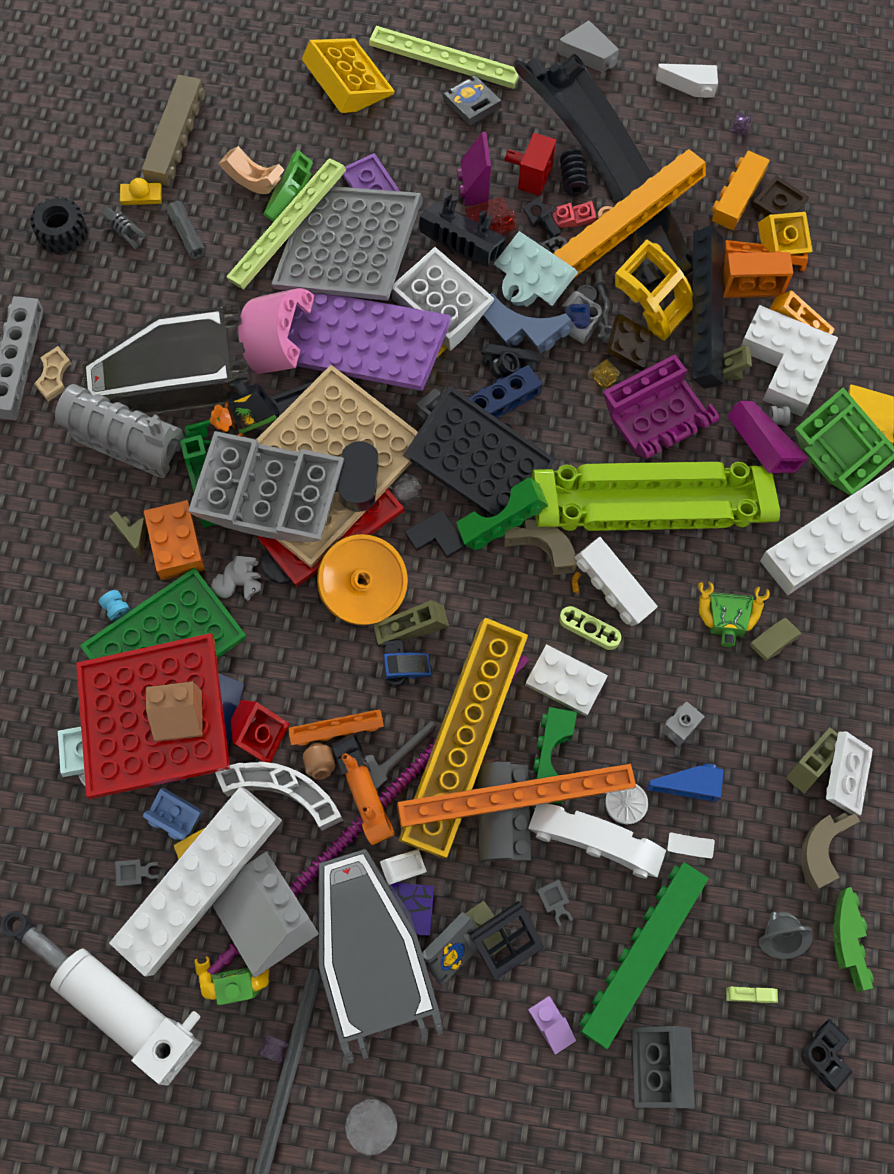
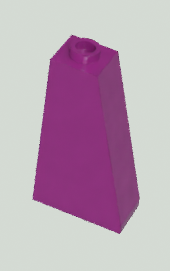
(766, 439)

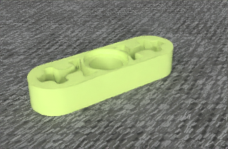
(607, 629)

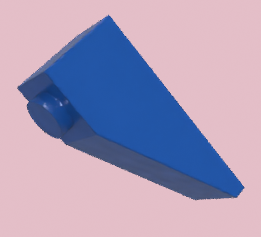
(697, 782)

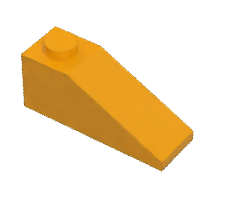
(795, 308)

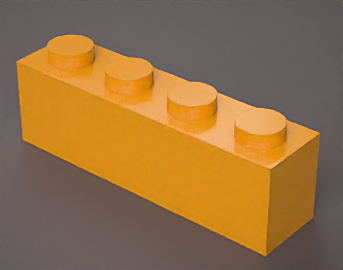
(740, 190)

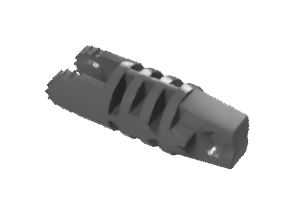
(123, 226)

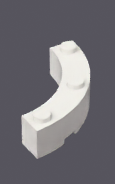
(283, 781)
(598, 838)

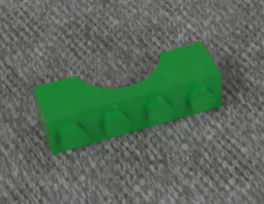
(195, 455)
(524, 502)
(559, 728)

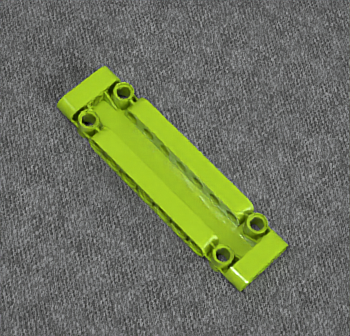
(656, 496)

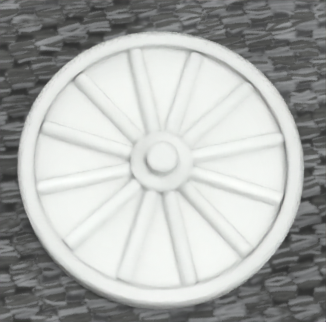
(627, 805)

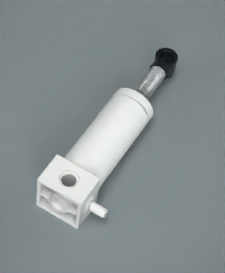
(112, 1005)

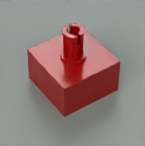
(534, 164)

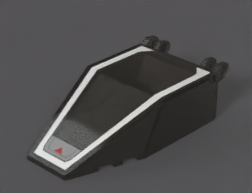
(170, 363)

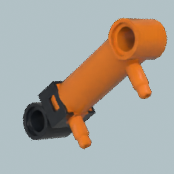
(356, 770)

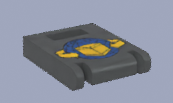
(467, 96)
(450, 949)

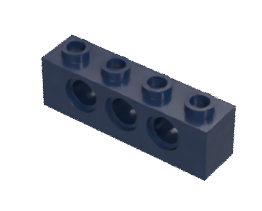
(512, 398)

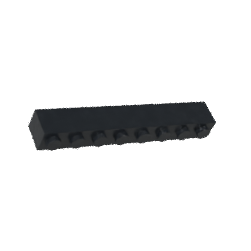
(708, 308)

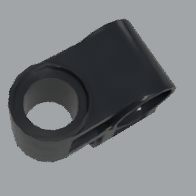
(829, 1069)

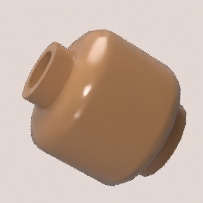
(319, 761)

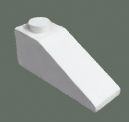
(691, 79)

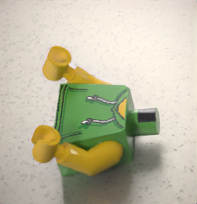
(729, 613)
(230, 985)

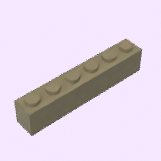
(173, 130)

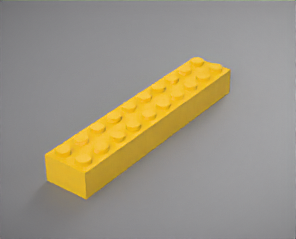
(467, 728)

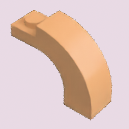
(250, 174)

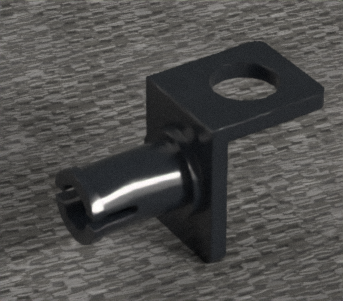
(545, 218)

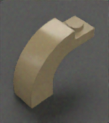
(547, 538)
(815, 850)

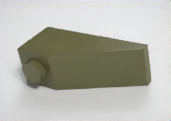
(412, 623)
(814, 762)

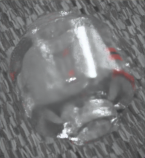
(406, 489)

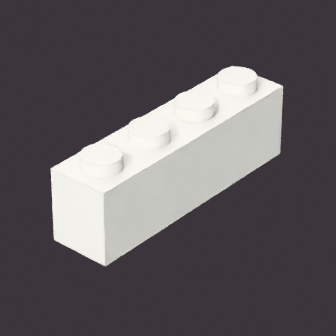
(615, 582)

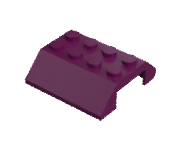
(657, 408)

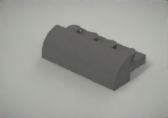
(504, 833)

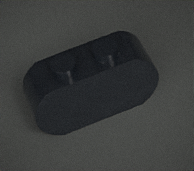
(358, 476)

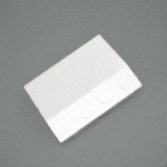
(443, 288)

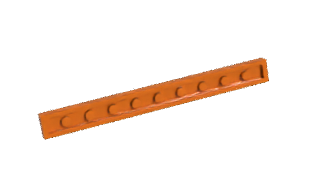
(515, 795)

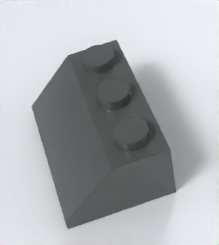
(663, 1067)

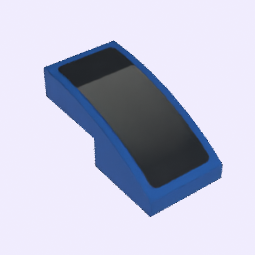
(407, 665)

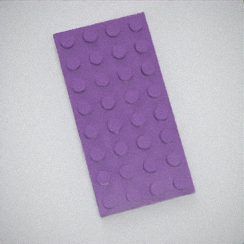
(369, 339)

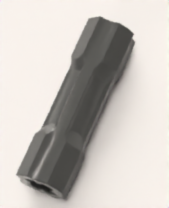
(186, 230)

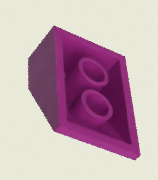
(475, 172)

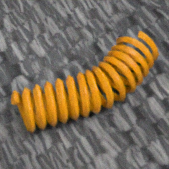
(576, 584)

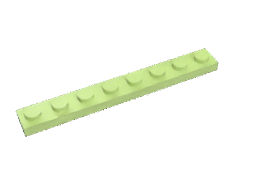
(444, 57)
(286, 223)

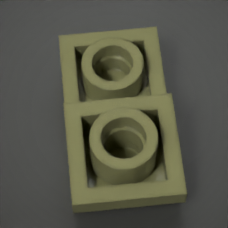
(775, 638)

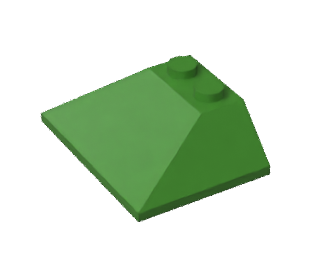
(844, 443)

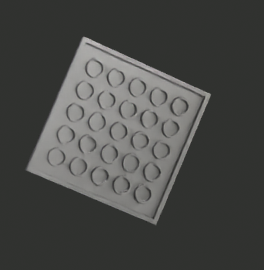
(350, 244)

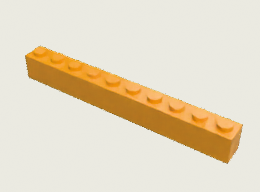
(633, 211)

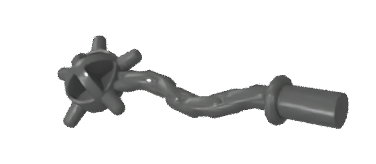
(606, 329)

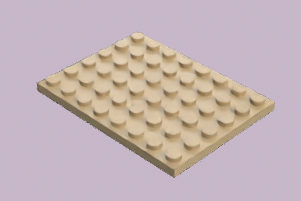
(325, 422)

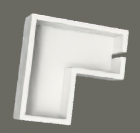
(796, 351)

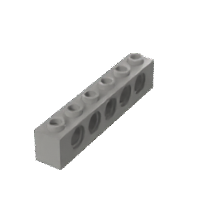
(18, 367)

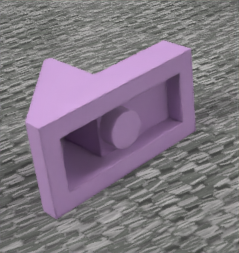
(552, 1025)

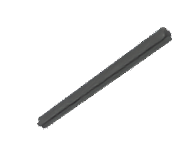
(288, 1073)

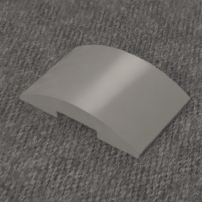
(266, 489)

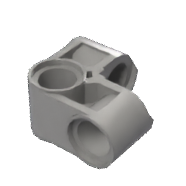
(583, 335)

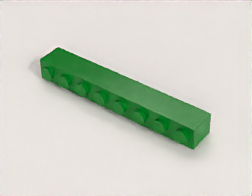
(643, 956)

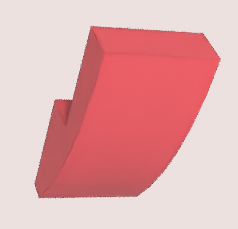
(575, 216)

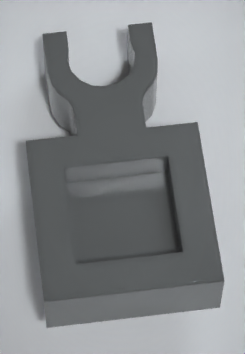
(130, 873)
(554, 898)

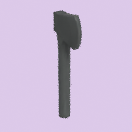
(380, 773)

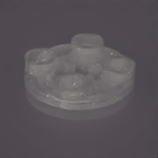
(371, 1127)

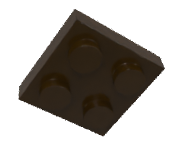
(780, 198)
(629, 342)

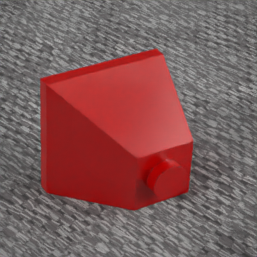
(257, 730)

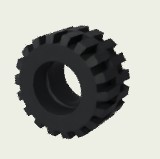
(53, 213)

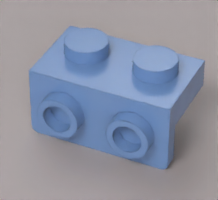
(173, 815)

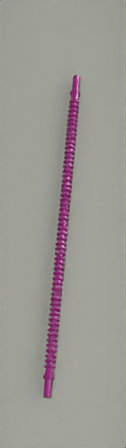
(226, 957)

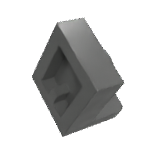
(427, 404)

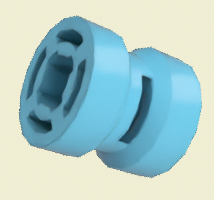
(114, 605)

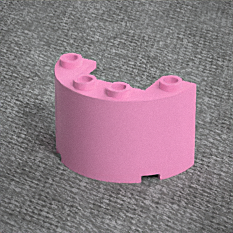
(266, 330)

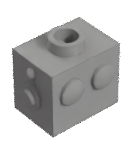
(682, 723)

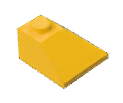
(786, 233)

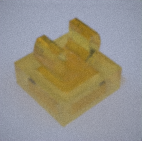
(605, 373)

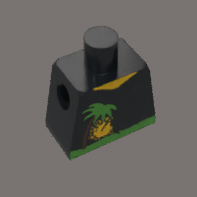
(251, 406)

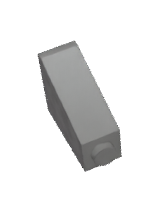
(591, 47)

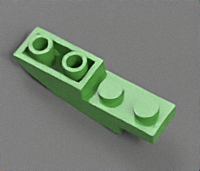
(292, 183)
(847, 930)

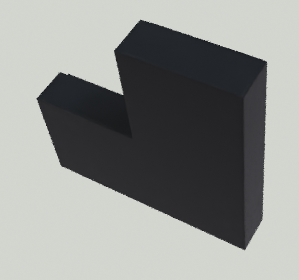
(437, 529)

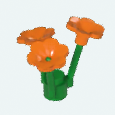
(220, 418)

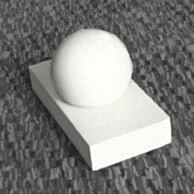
(403, 867)

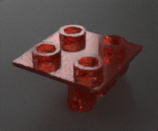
(502, 219)

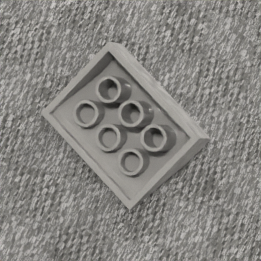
(263, 915)

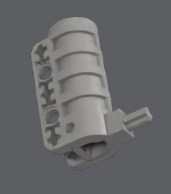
(118, 431)

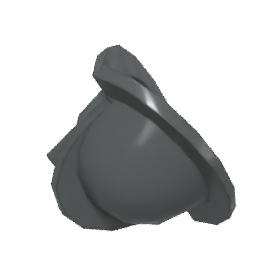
(785, 936)

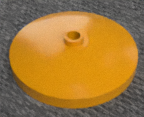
(382, 576)

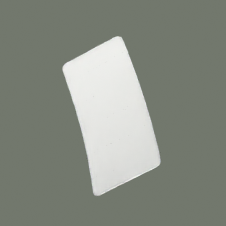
(690, 845)

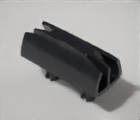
(460, 233)

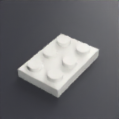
(566, 680)
(849, 773)

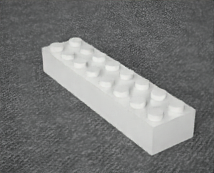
(832, 535)
(195, 882)

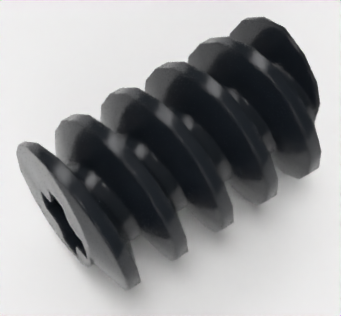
(574, 172)

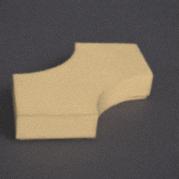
(50, 382)

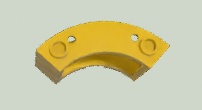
(658, 321)

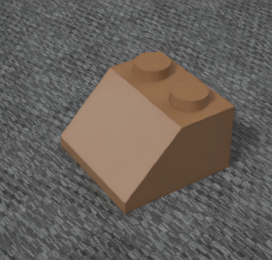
(174, 711)

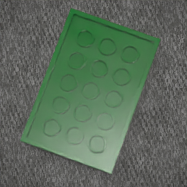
(172, 614)

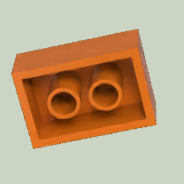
(756, 274)
(173, 540)

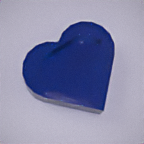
(579, 315)

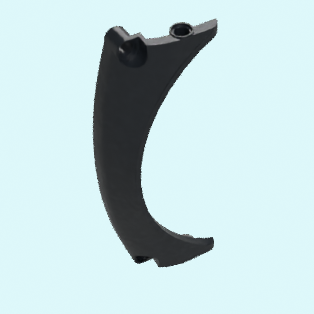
(593, 122)

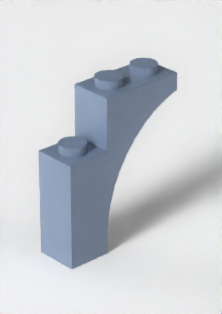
(513, 327)

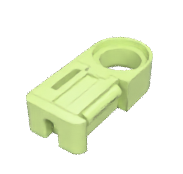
(757, 995)

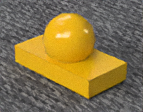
(140, 193)

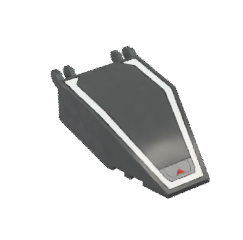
(369, 953)

